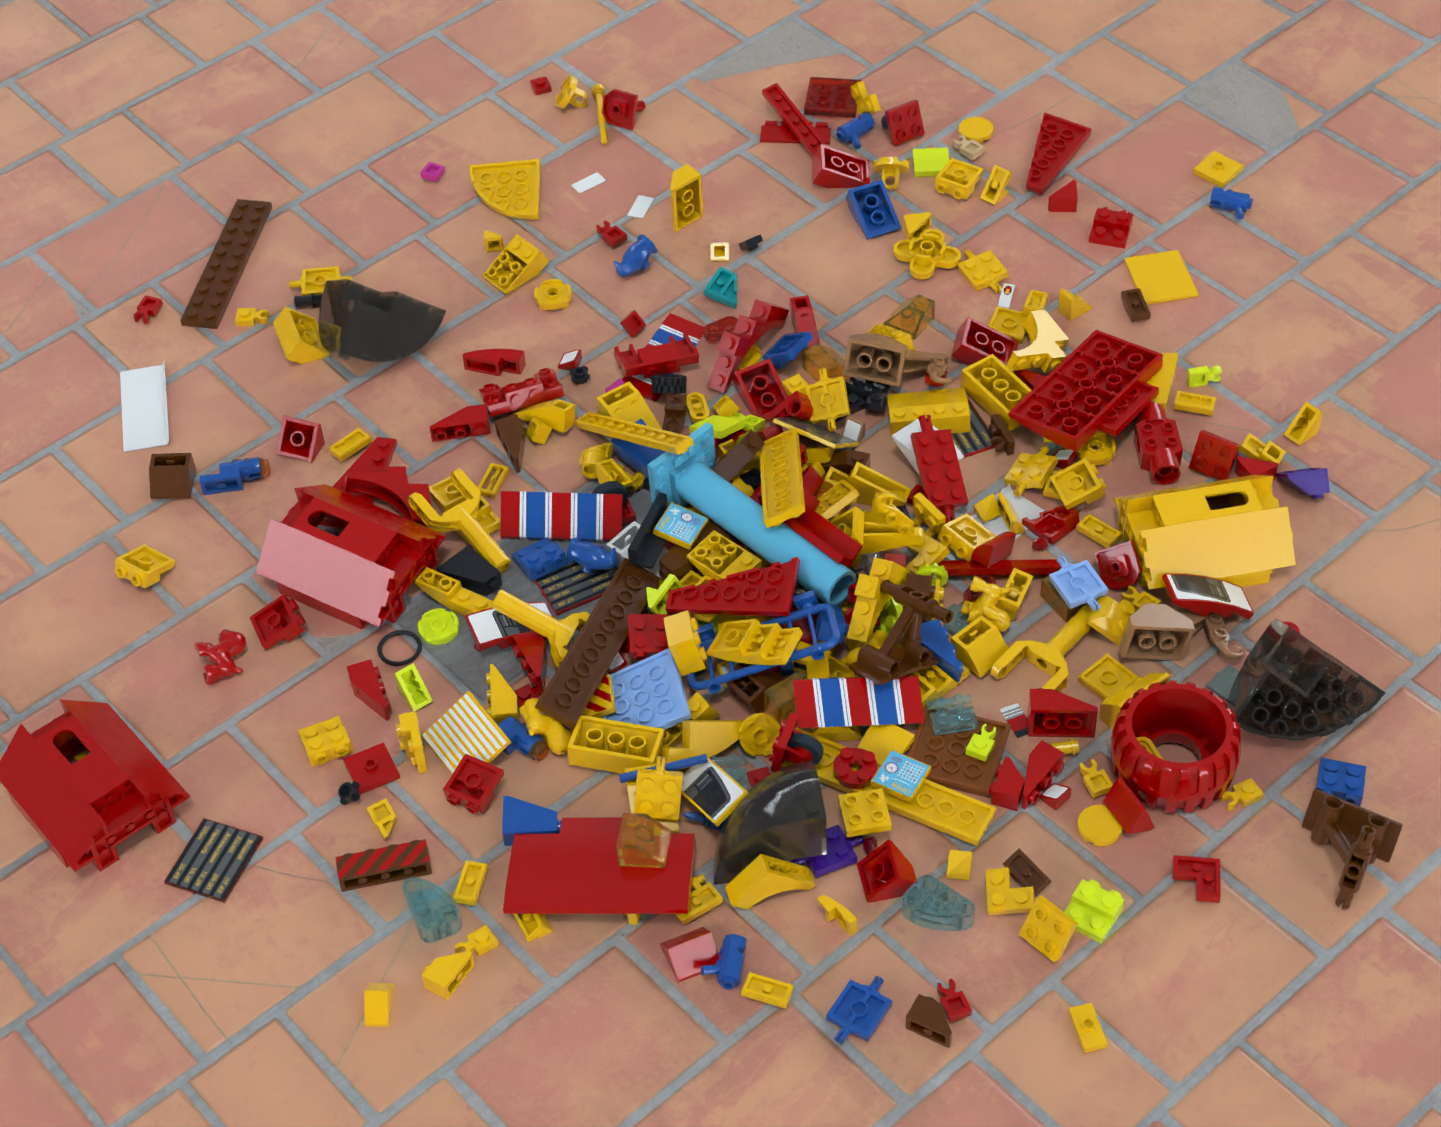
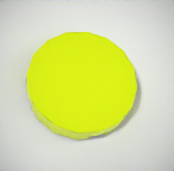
(438, 626)

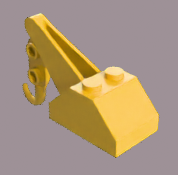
(879, 536)

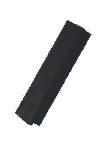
(646, 546)

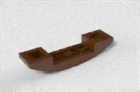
(674, 413)

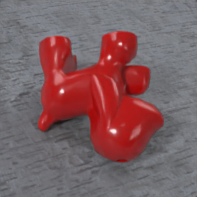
(230, 644)

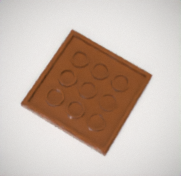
(948, 758)

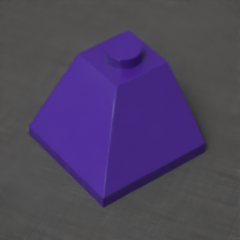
(1307, 481)

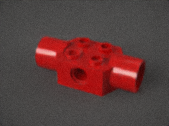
(1158, 444)

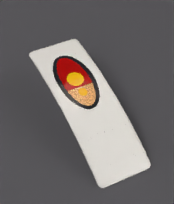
(1006, 295)

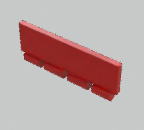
(782, 134)

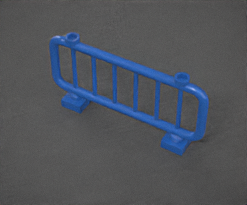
(807, 606)

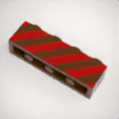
(383, 865)

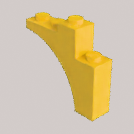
(1045, 347)
(870, 598)

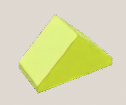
(412, 687)

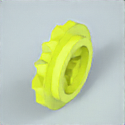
(939, 571)

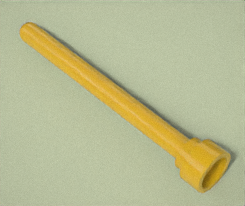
(598, 93)

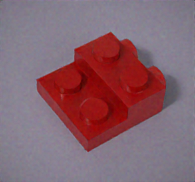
(1111, 227)
(278, 621)
(646, 635)
(473, 784)

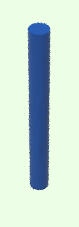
(671, 766)

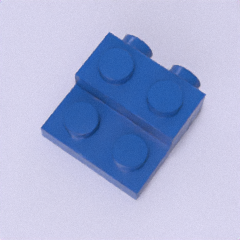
(787, 348)
(540, 558)
(1341, 780)

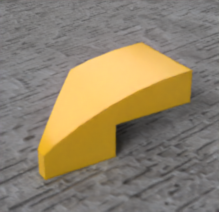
(382, 817)
(840, 913)

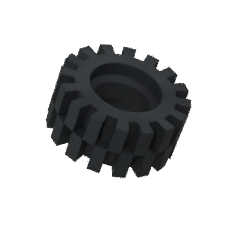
(669, 384)

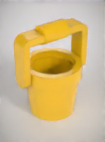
(593, 455)

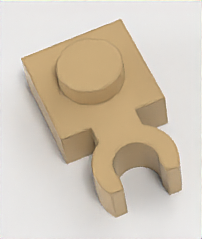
(970, 149)

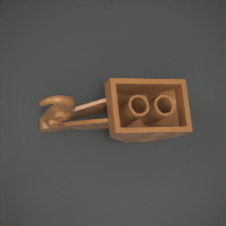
(883, 360)
(1165, 633)

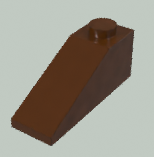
(511, 435)
(738, 455)
(846, 460)

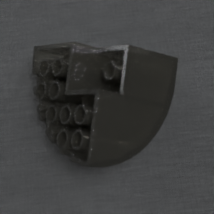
(374, 323)
(1297, 688)
(776, 818)

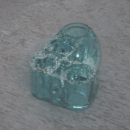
(437, 908)
(930, 910)

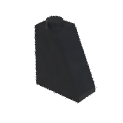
(472, 571)

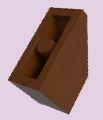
(929, 1020)

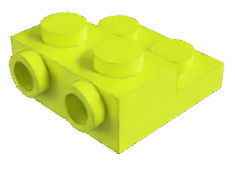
(1094, 909)

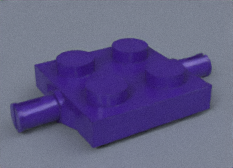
(839, 853)

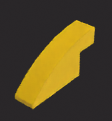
(867, 484)
(703, 737)

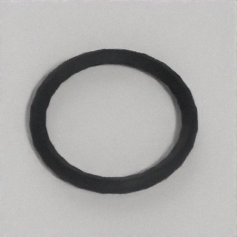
(379, 648)

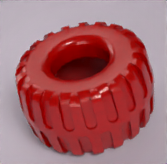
(1180, 716)

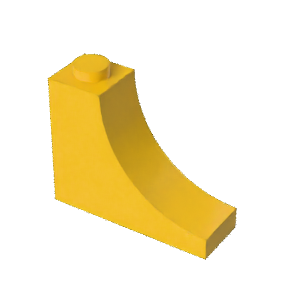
(765, 878)

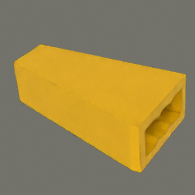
(1164, 379)

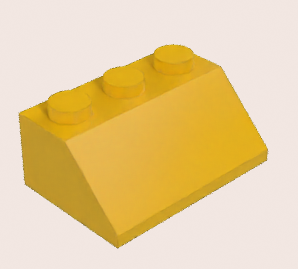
(686, 197)
(299, 336)
(1112, 706)

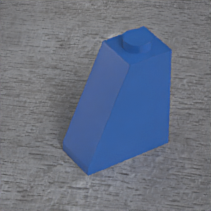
(527, 818)

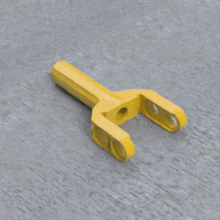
(462, 519)
(557, 631)
(1049, 655)

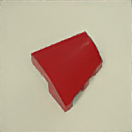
(1053, 523)

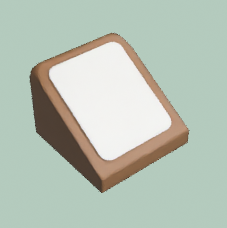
(854, 428)

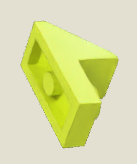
(658, 598)

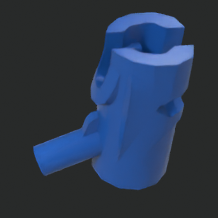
(855, 128)
(1231, 200)
(730, 964)

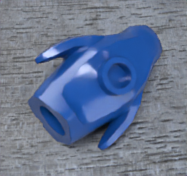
(636, 256)
(591, 556)

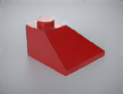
(885, 873)

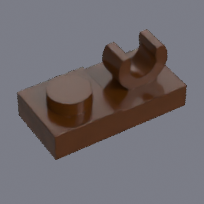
(1002, 435)

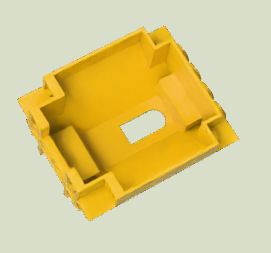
(1183, 536)

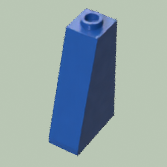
(634, 454)

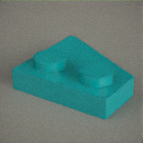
(723, 288)

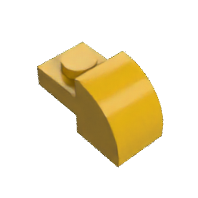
(1256, 449)

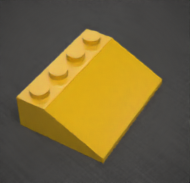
(946, 406)

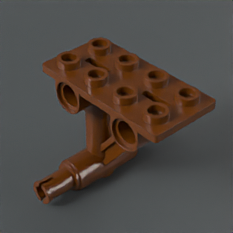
(902, 648)
(1356, 835)

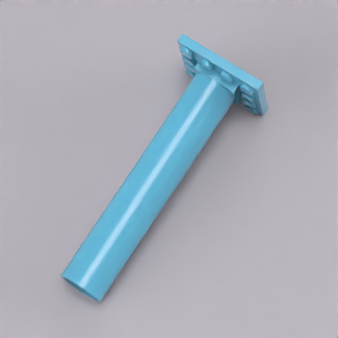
(691, 481)

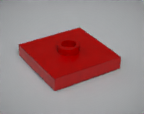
(371, 768)

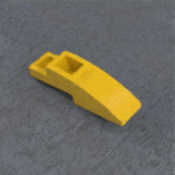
(451, 593)

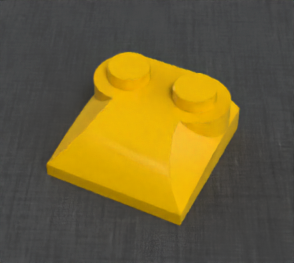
(1111, 617)

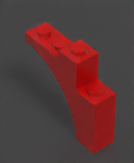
(390, 487)

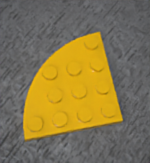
(509, 187)

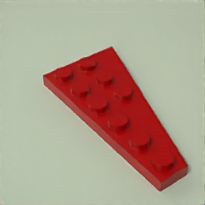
(1053, 150)
(373, 459)
(748, 592)

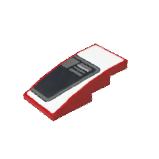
(1207, 595)
(494, 628)

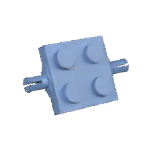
(1078, 584)

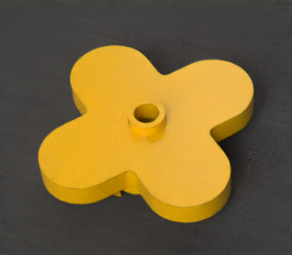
(927, 253)

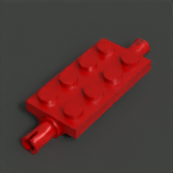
(939, 468)

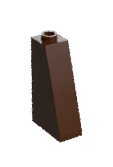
(676, 560)

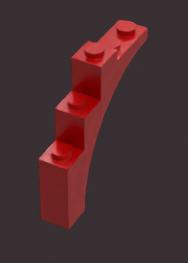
(736, 345)

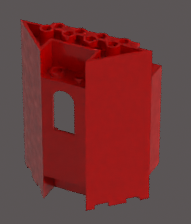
(349, 575)
(98, 799)

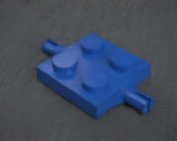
(859, 1010)

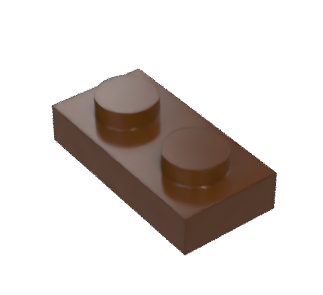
(1135, 305)
(1026, 871)

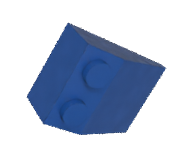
(873, 209)

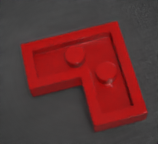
(1203, 871)

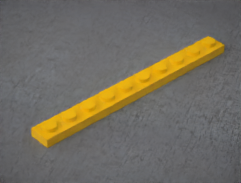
(635, 433)

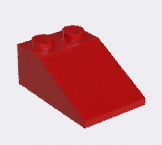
(839, 169)
(978, 341)
(760, 388)
(1059, 715)

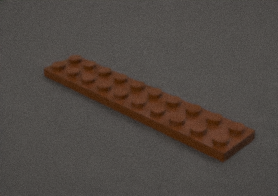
(226, 264)
(596, 644)

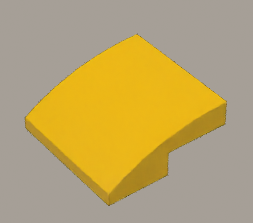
(883, 738)

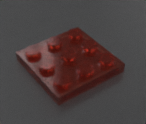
(830, 97)

